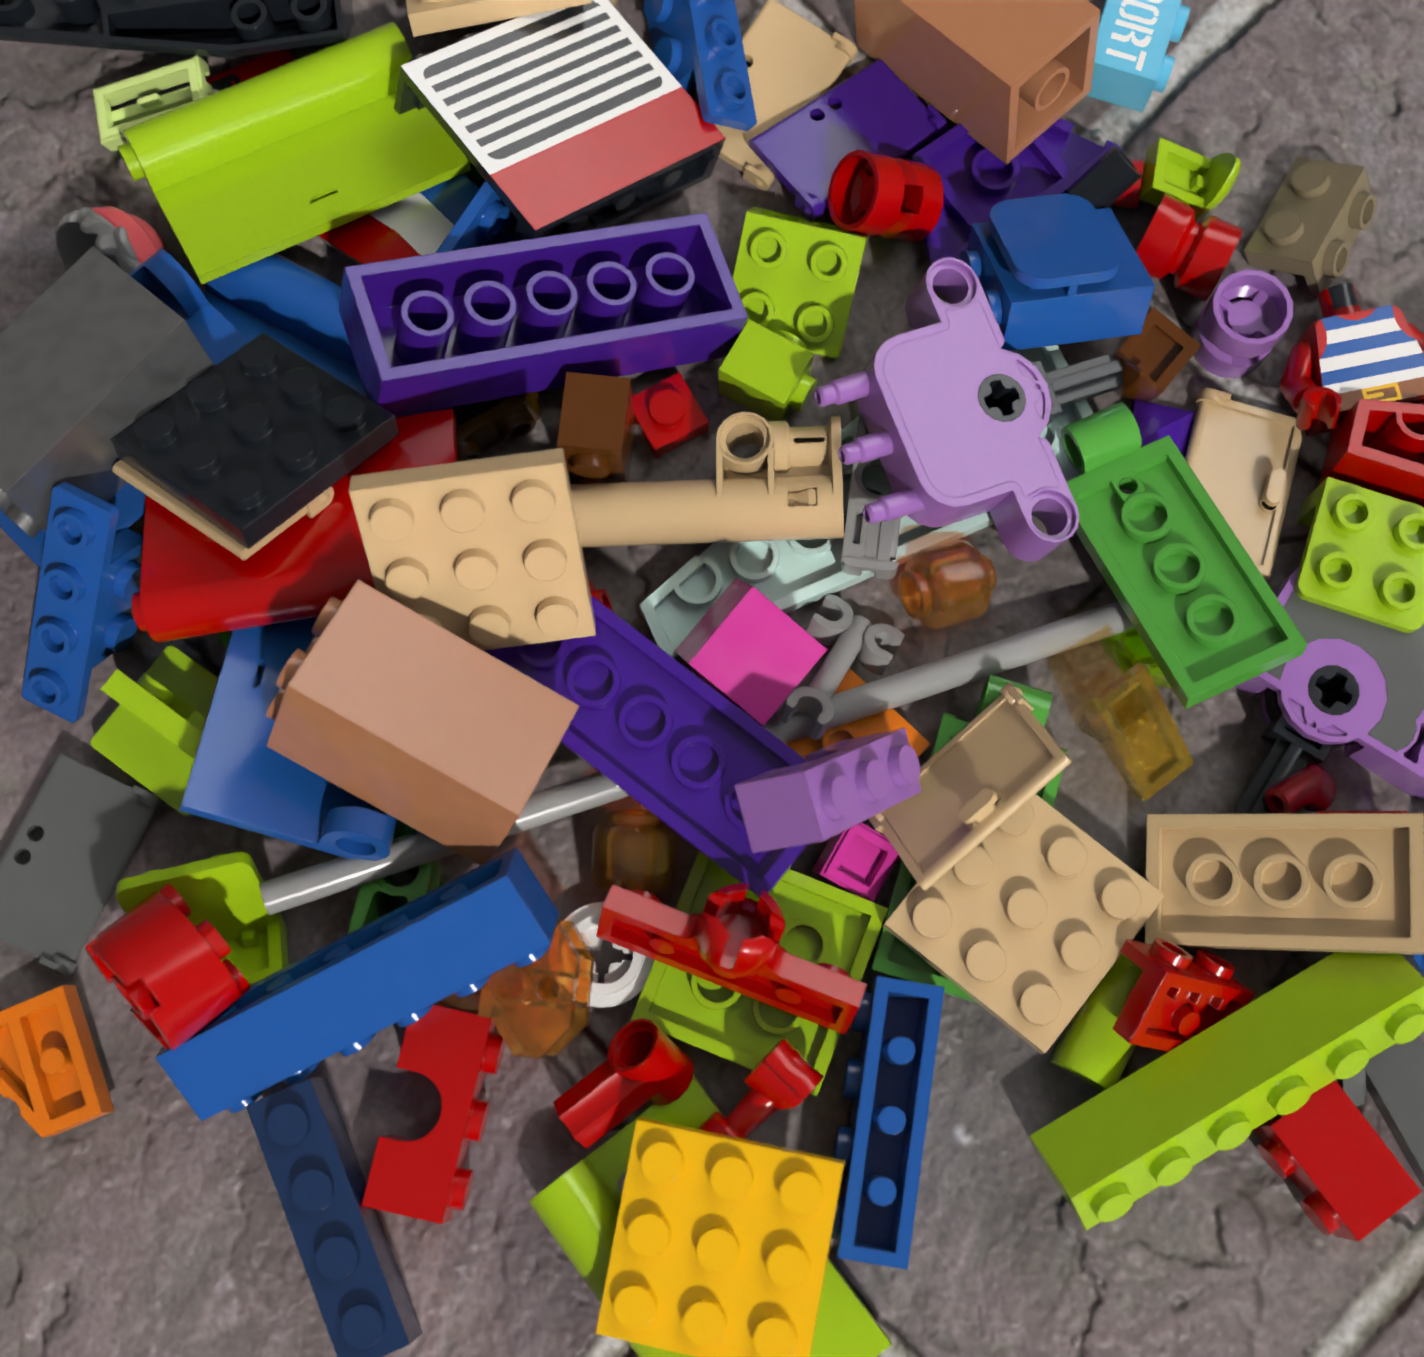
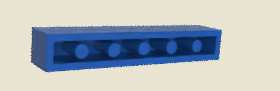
(365, 984)

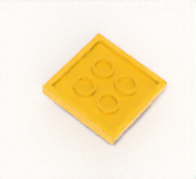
(719, 1244)

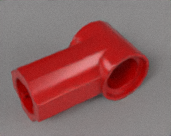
(639, 1069)

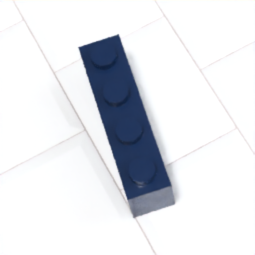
(335, 1235)

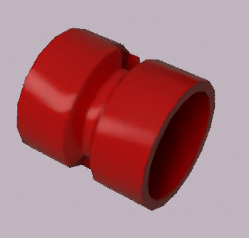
(885, 196)
(1186, 248)

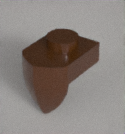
(1153, 357)

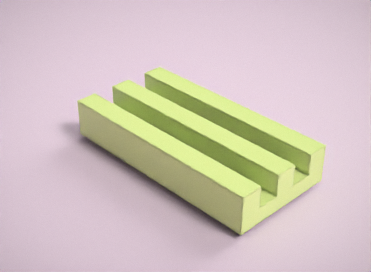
(114, 122)

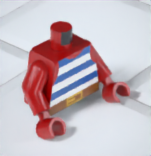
(1351, 358)

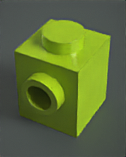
(768, 372)

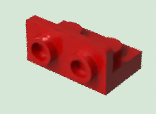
(1176, 994)

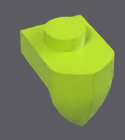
(1187, 176)

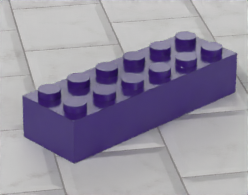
(531, 309)

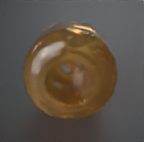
(947, 584)
(633, 852)

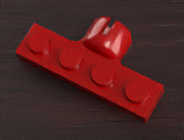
(735, 948)

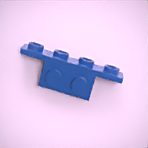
(706, 52)
(80, 600)

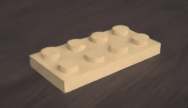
(1288, 881)

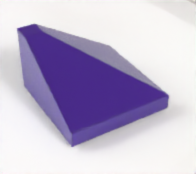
(1159, 421)

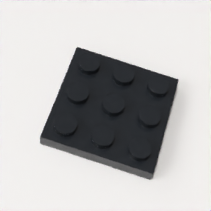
(255, 439)

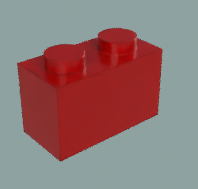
(1337, 1164)

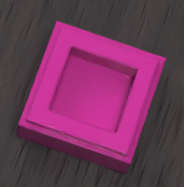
(858, 861)

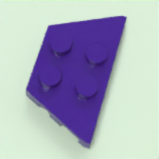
(979, 180)

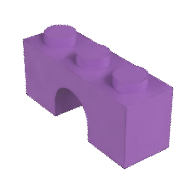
(829, 791)

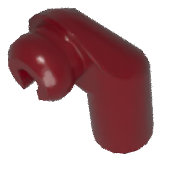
(1307, 788)

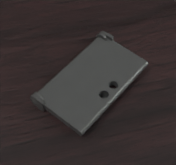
(69, 861)

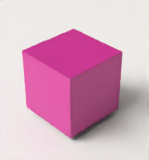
(750, 650)

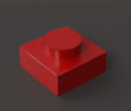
(668, 415)

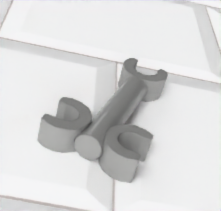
(850, 638)

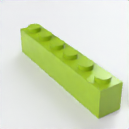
(1230, 1081)

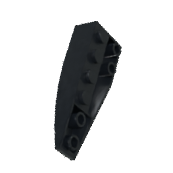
(178, 26)

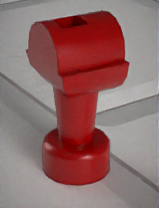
(775, 1083)

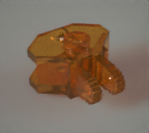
(525, 1000)

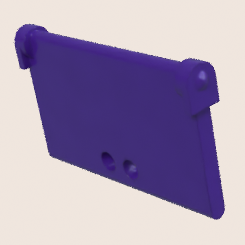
(873, 116)

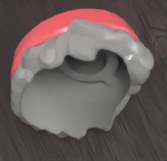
(110, 230)

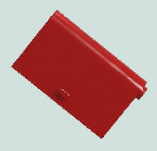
(203, 589)

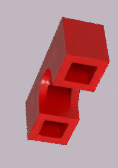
(428, 1174)

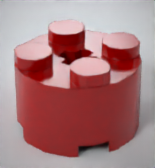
(168, 967)

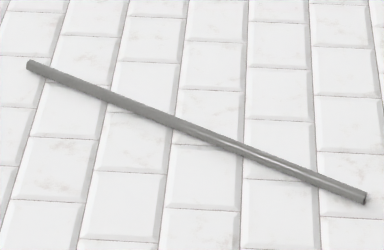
(596, 790)

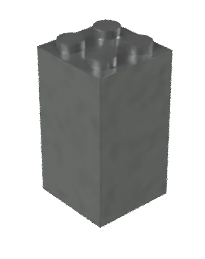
(78, 374)

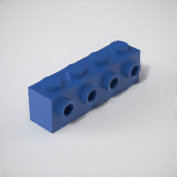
(887, 1121)

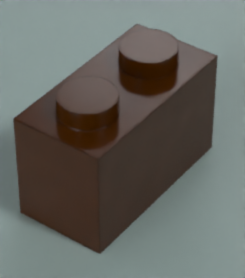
(597, 428)

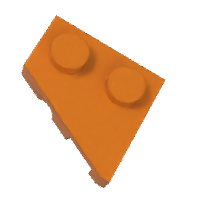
(52, 1063)

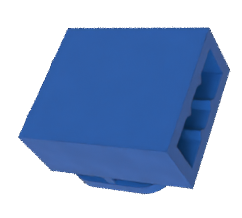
(1058, 272)

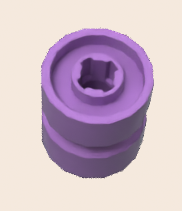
(1242, 323)

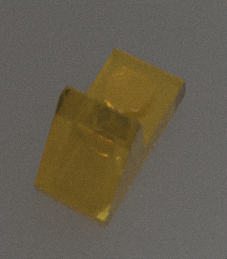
(1138, 732)

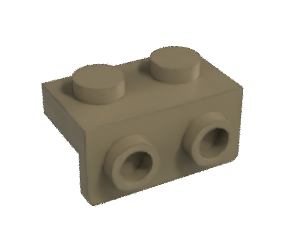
(1313, 222)

